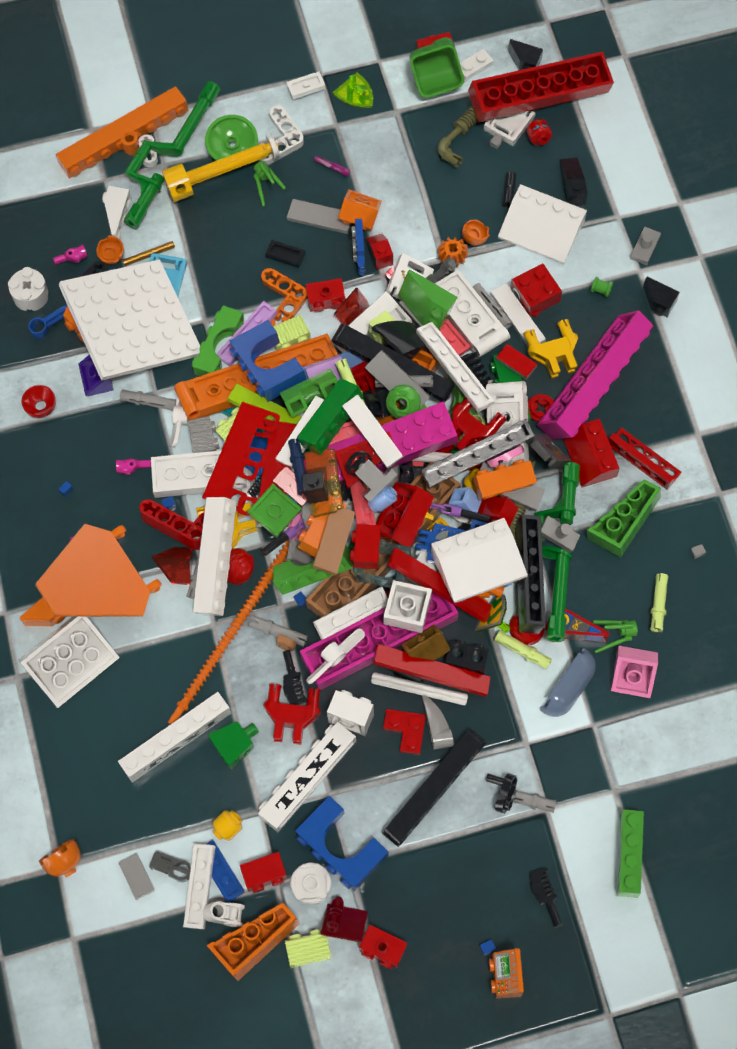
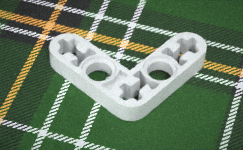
(288, 135)

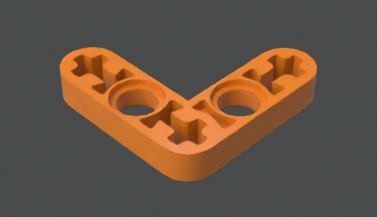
(290, 296)

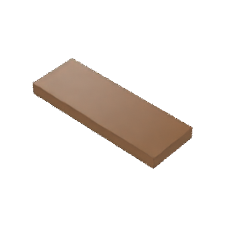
(333, 541)

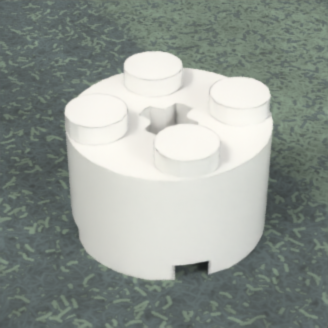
(28, 289)

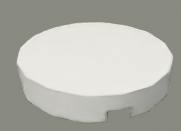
(310, 883)

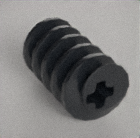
(472, 363)

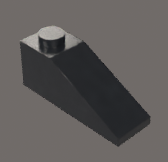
(573, 181)

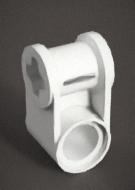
(228, 913)

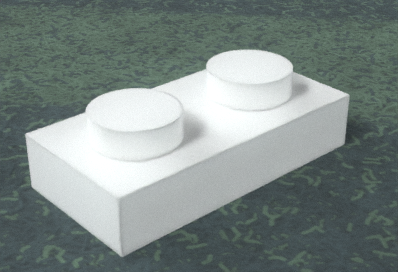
(476, 64)
(306, 85)

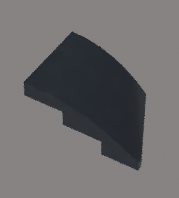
(401, 337)

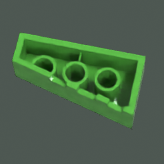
(626, 518)

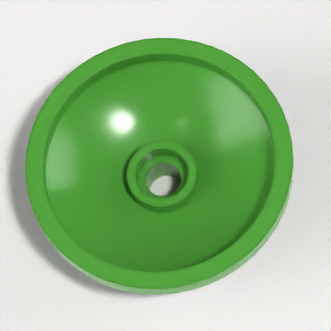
(230, 130)

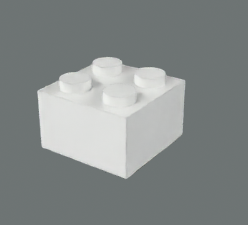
(407, 606)
(351, 712)

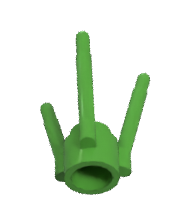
(263, 172)
(625, 627)

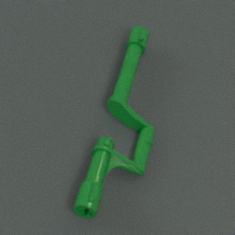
(152, 185)
(565, 511)

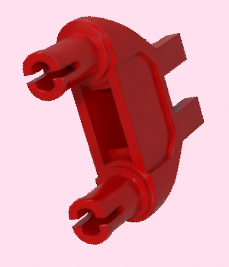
(471, 427)
(291, 715)

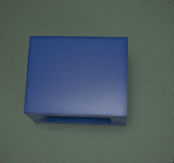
(65, 489)
(168, 502)
(300, 599)
(487, 947)

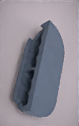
(570, 685)

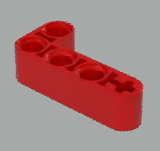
(154, 513)

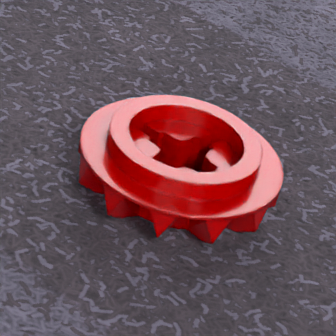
(541, 400)

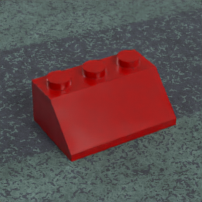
(593, 453)
(406, 515)

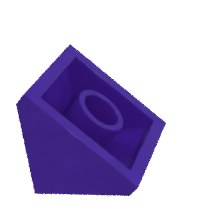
(91, 380)

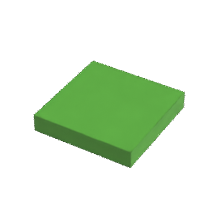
(274, 510)

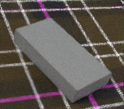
(136, 876)

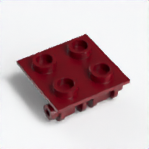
(344, 921)

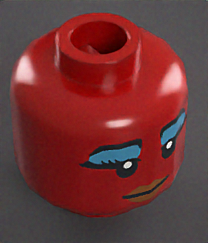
(539, 132)

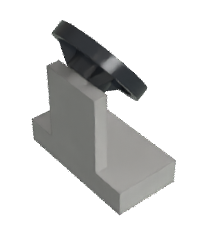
(370, 474)

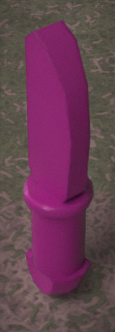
(345, 171)

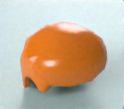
(475, 232)
(110, 250)

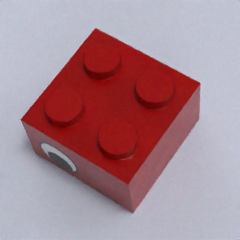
(536, 289)

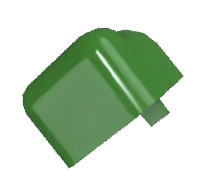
(436, 68)

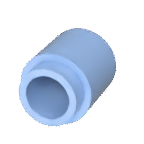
(383, 499)

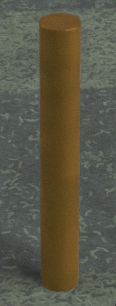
(146, 254)

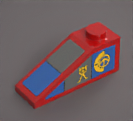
(581, 629)

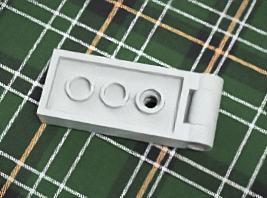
(470, 308)
(511, 401)
(185, 473)

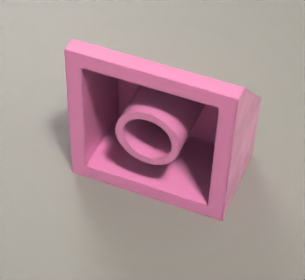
(634, 671)

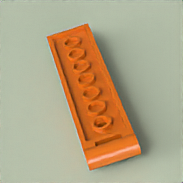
(210, 391)

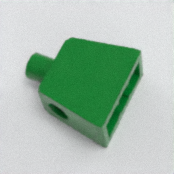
(233, 742)

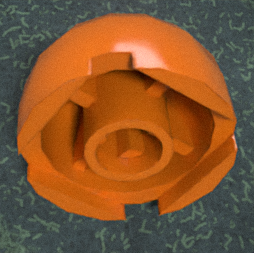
(62, 859)

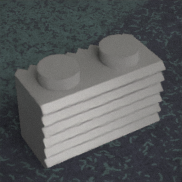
(202, 435)

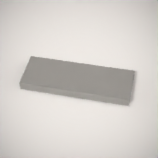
(317, 216)
(391, 375)
(528, 497)

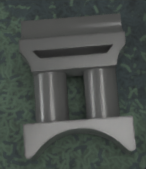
(446, 269)

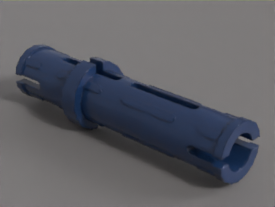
(297, 459)

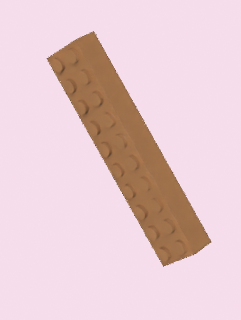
(344, 587)

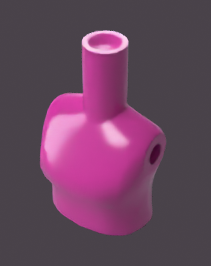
(72, 255)
(131, 465)

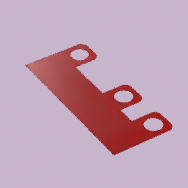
(232, 457)
(270, 465)

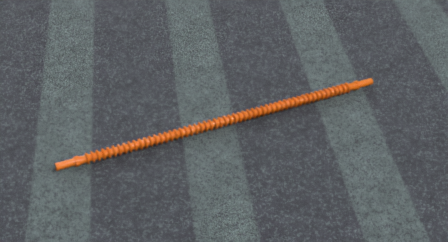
(256, 594)

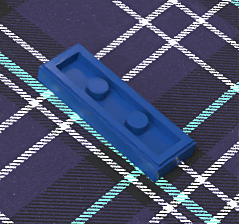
(224, 876)

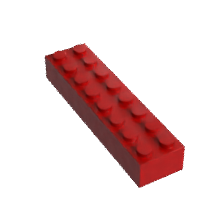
(540, 86)

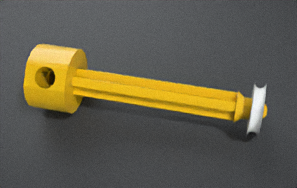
(180, 181)

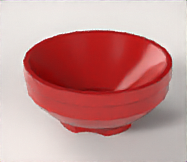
(37, 394)
(526, 638)

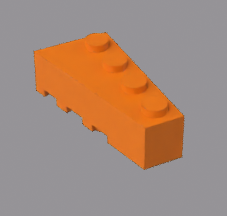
(254, 940)

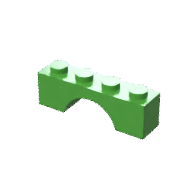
(225, 325)
(290, 577)
(631, 853)

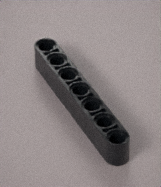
(367, 349)
(434, 787)

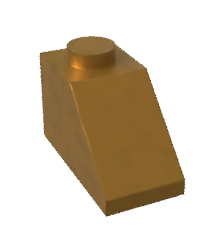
(427, 645)

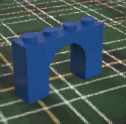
(268, 381)
(351, 870)

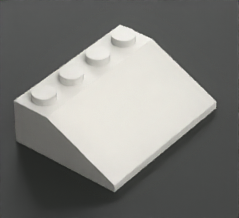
(542, 224)
(478, 560)
(68, 659)

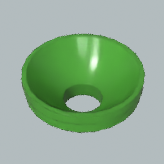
(405, 392)

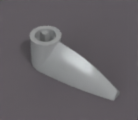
(438, 728)

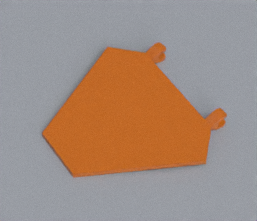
(95, 578)

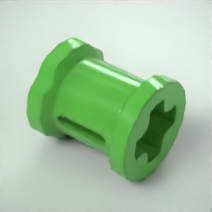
(602, 286)

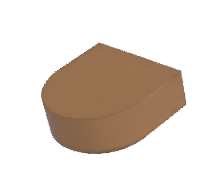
(285, 643)

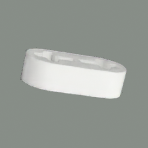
(149, 163)

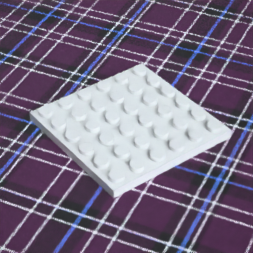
(130, 319)

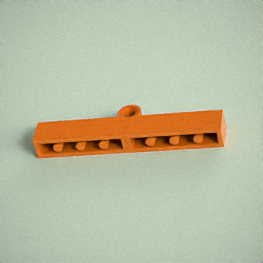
(122, 133)

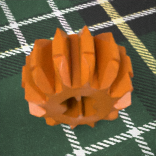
(454, 249)

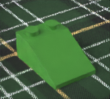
(426, 299)

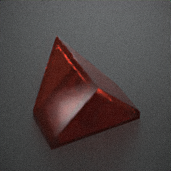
(351, 307)
(176, 564)

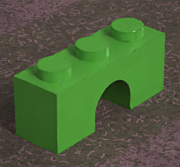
(301, 394)

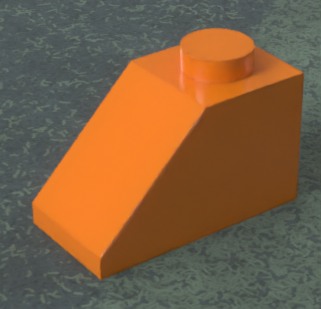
(40, 615)

